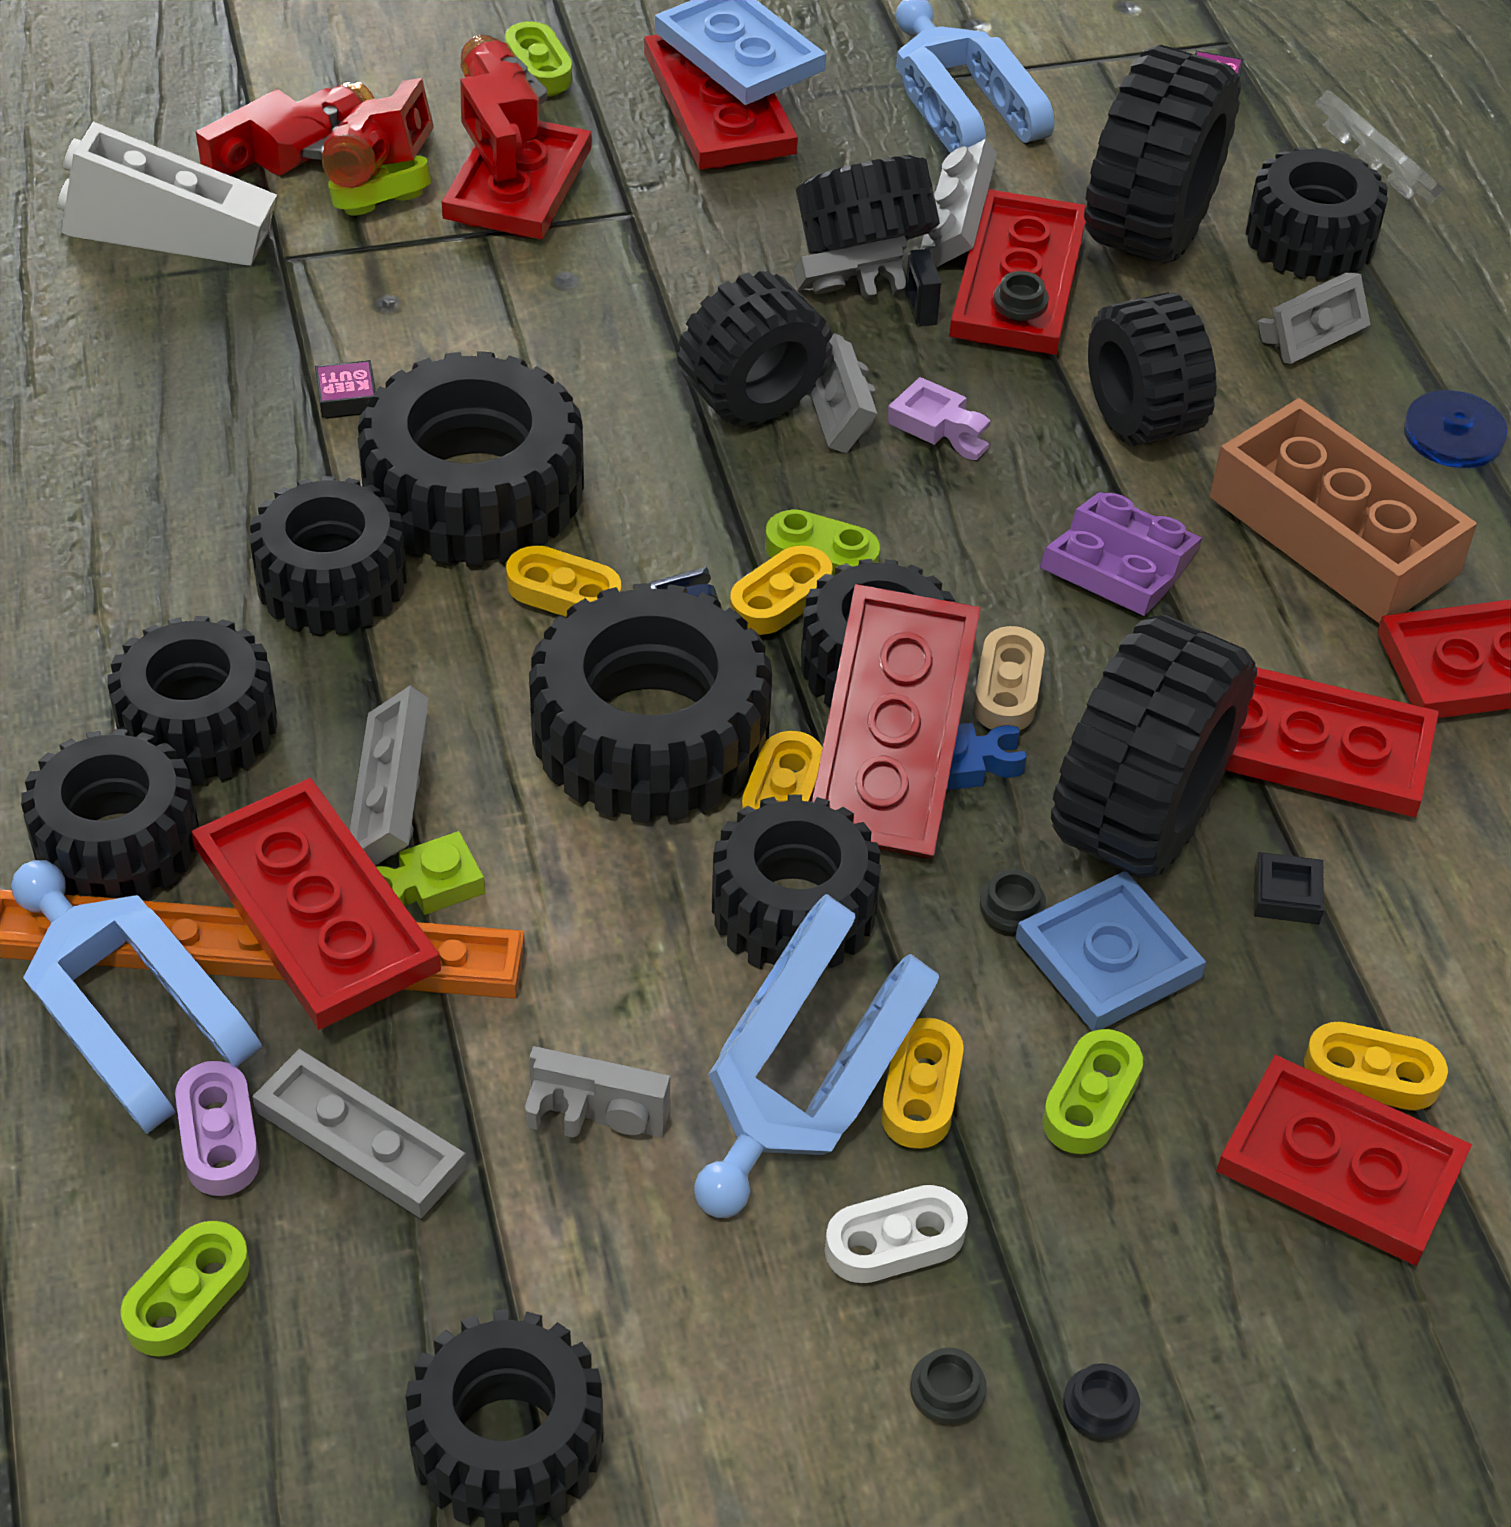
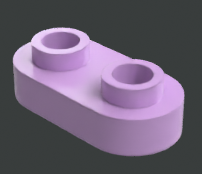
(217, 1132)

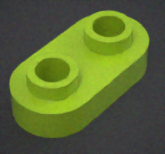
(542, 54)
(394, 181)
(835, 538)
(1090, 1095)
(180, 1289)

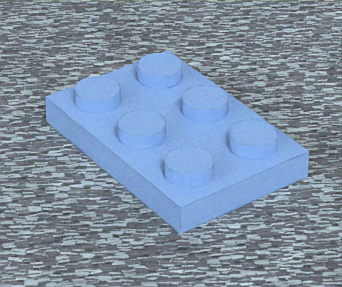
(740, 46)

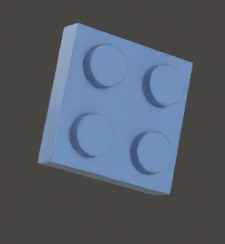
(1110, 951)

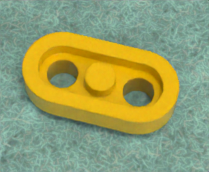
(556, 579)
(774, 592)
(774, 768)
(1376, 1062)
(923, 1087)

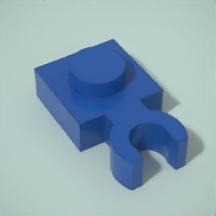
(981, 754)

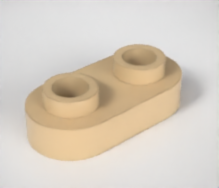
(1009, 678)

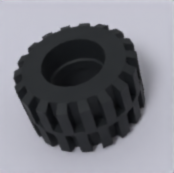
(868, 203)
(1316, 212)
(754, 349)
(1152, 368)
(328, 554)
(829, 609)
(198, 692)
(105, 779)
(791, 843)
(495, 1364)

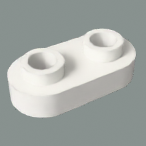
(891, 1232)

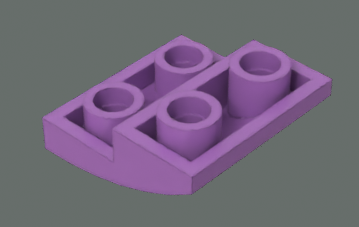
(1121, 552)

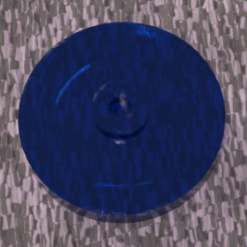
(1455, 429)

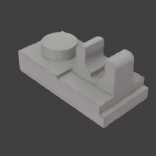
(830, 269)
(1317, 317)
(844, 397)
(594, 1089)

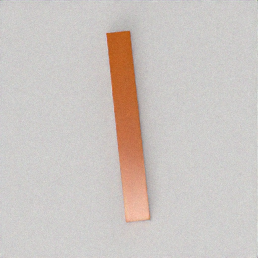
(471, 958)

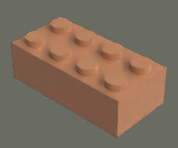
(1342, 510)

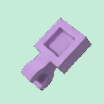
(937, 412)

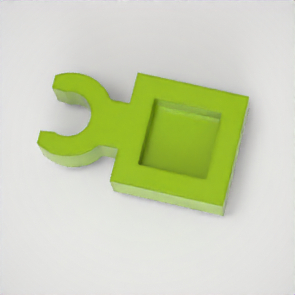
(436, 874)

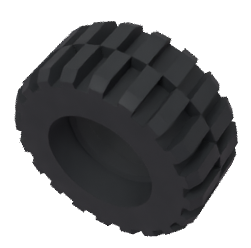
(1161, 153)
(474, 408)
(1152, 745)
(640, 760)

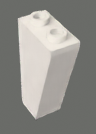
(159, 201)

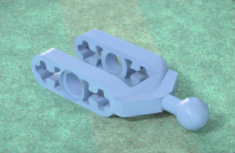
(992, 66)
(84, 937)
(761, 1115)

